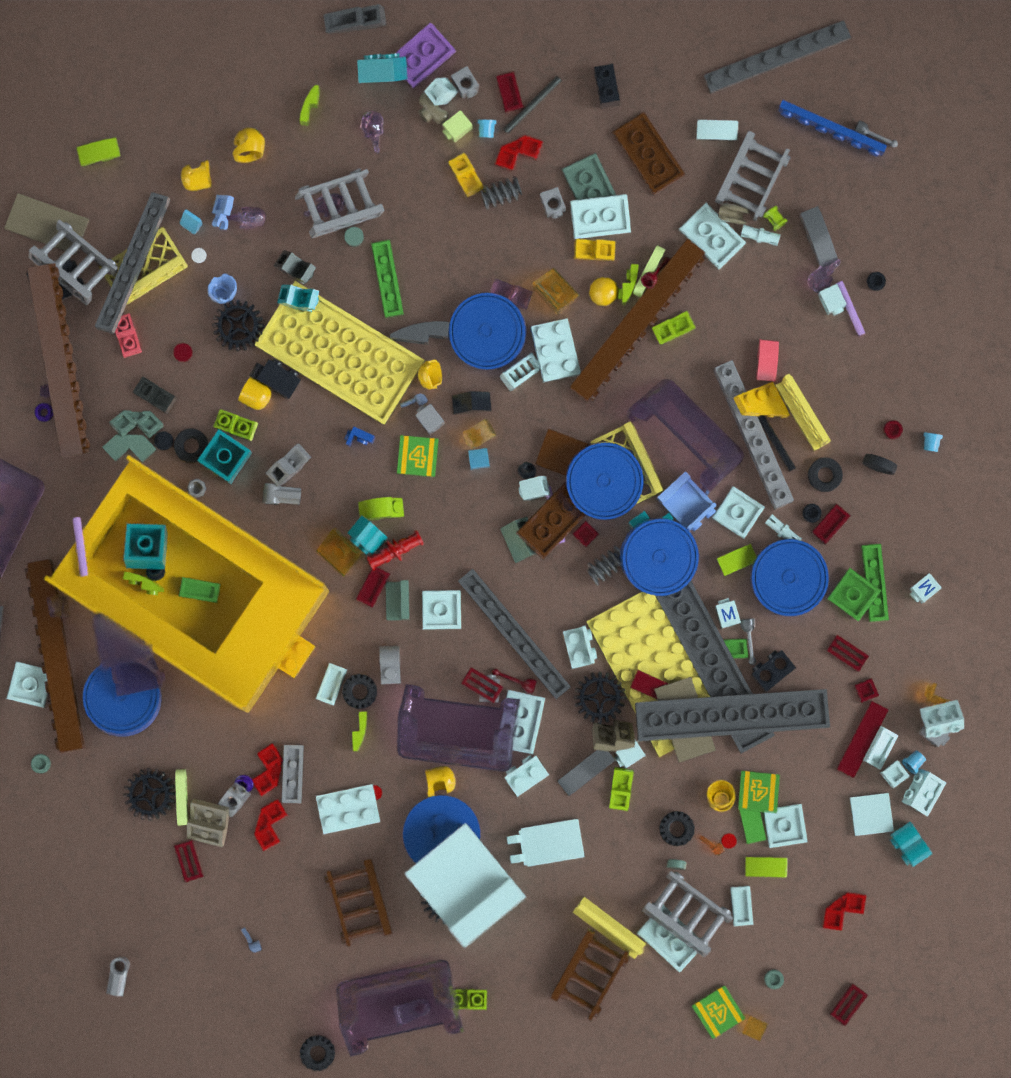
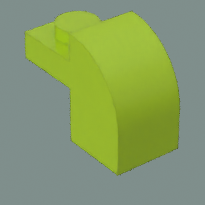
(381, 508)

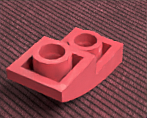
(127, 336)
(767, 360)

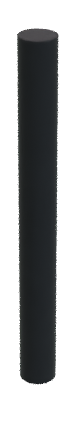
(776, 442)

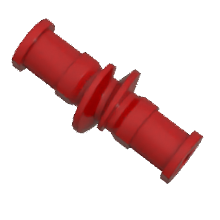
(394, 550)

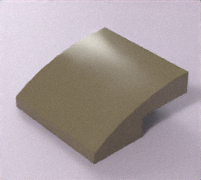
(613, 738)
(207, 822)

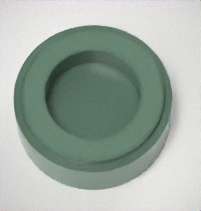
(354, 236)
(40, 763)
(676, 864)
(774, 979)

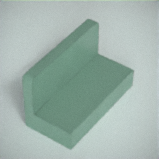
(517, 547)
(397, 600)

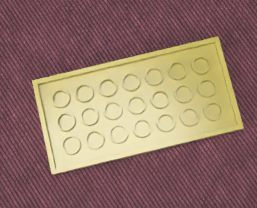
(342, 356)
(641, 638)

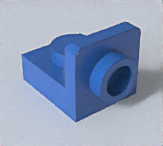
(362, 437)

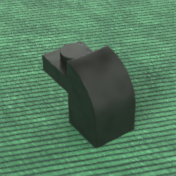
(295, 267)

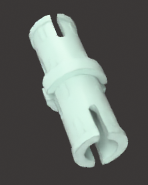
(760, 235)
(782, 530)

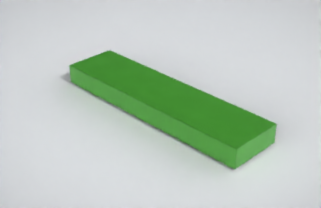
(387, 278)
(874, 574)

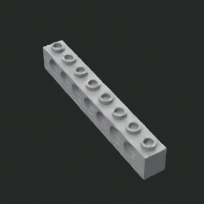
(754, 438)

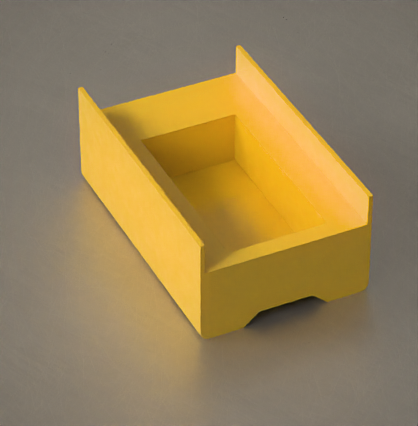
(223, 644)

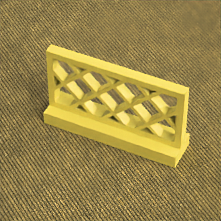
(156, 276)
(802, 413)
(640, 454)
(609, 927)

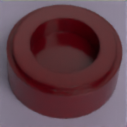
(183, 352)
(893, 430)

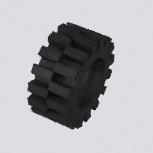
(371, 691)
(677, 840)
(317, 1041)

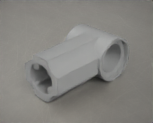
(286, 495)
(117, 978)

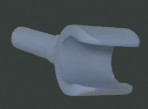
(419, 398)
(253, 946)

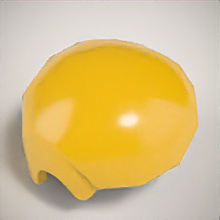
(603, 291)
(430, 374)

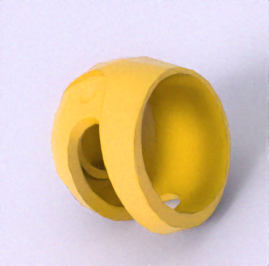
(249, 140)

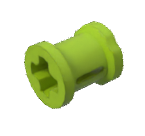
(775, 218)

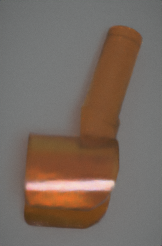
(718, 849)

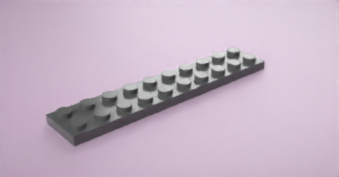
(708, 652)
(732, 715)

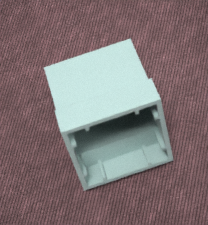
(465, 885)

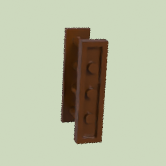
(377, 907)
(571, 975)

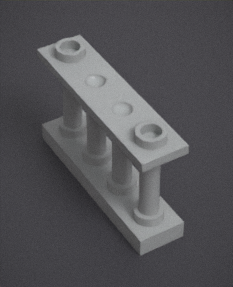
(741, 161)
(336, 221)
(69, 280)
(670, 923)

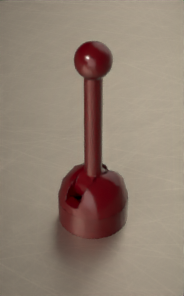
(652, 276)
(527, 685)

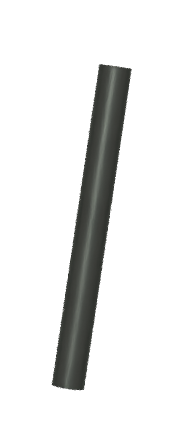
(530, 106)

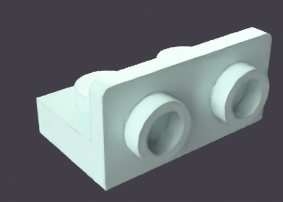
(579, 647)
(942, 719)
(526, 776)
(923, 792)

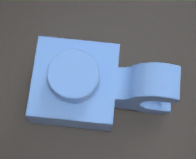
(221, 209)

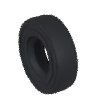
(185, 435)
(825, 463)
(880, 464)

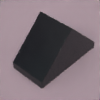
(471, 402)

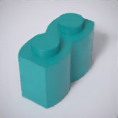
(367, 536)
(910, 844)

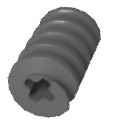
(501, 192)
(605, 565)

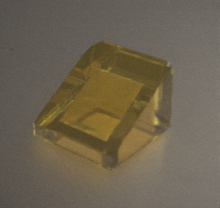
(754, 1028)

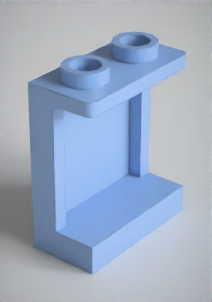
(687, 502)

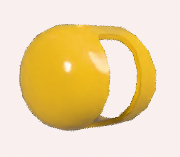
(196, 178)
(255, 394)
(440, 779)
(726, 795)

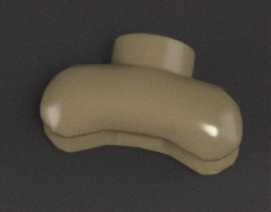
(430, 111)
(732, 213)

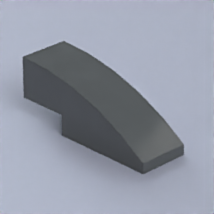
(355, 19)
(818, 236)
(421, 332)
(585, 771)

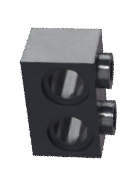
(606, 86)
(776, 674)

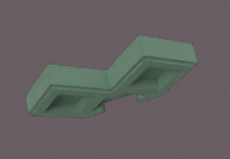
(127, 420)
(137, 443)

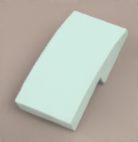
(717, 130)

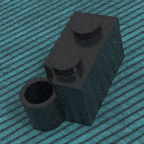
(276, 377)

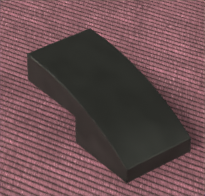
(154, 395)

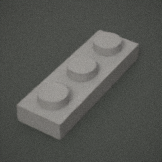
(292, 774)

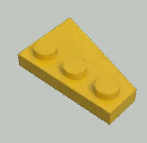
(762, 401)

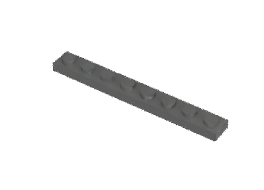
(777, 57)
(132, 263)
(514, 634)

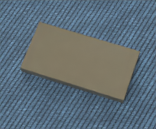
(39, 221)
(687, 747)

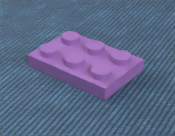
(425, 54)

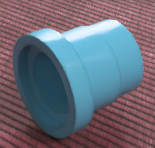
(486, 128)
(932, 441)
(914, 762)

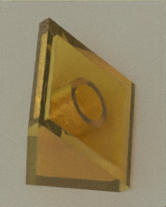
(555, 291)
(339, 552)

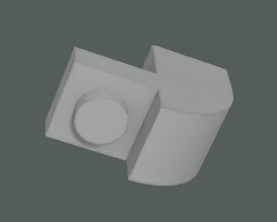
(288, 466)
(390, 664)

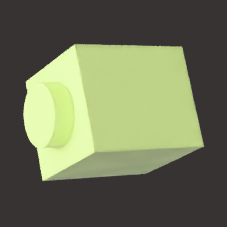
(456, 127)

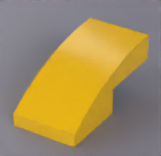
(466, 175)
(594, 250)

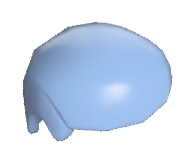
(222, 289)

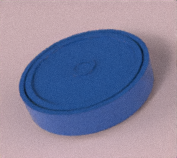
(487, 331)
(604, 480)
(659, 556)
(789, 577)
(122, 714)
(434, 822)

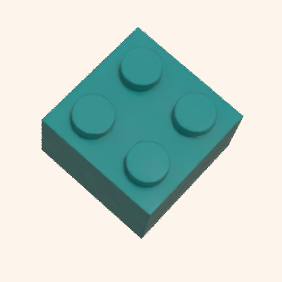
(382, 68)
(224, 456)
(145, 546)

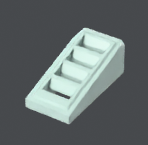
(508, 381)

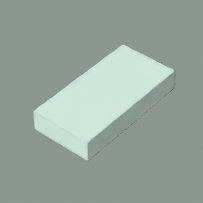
(331, 684)
(880, 747)
(741, 906)

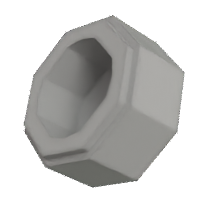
(196, 488)

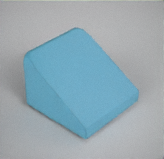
(190, 222)
(478, 458)

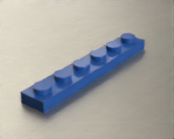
(838, 131)

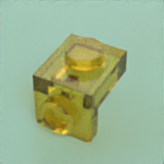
(479, 434)
(931, 698)

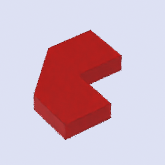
(524, 145)
(273, 763)
(264, 831)
(835, 912)

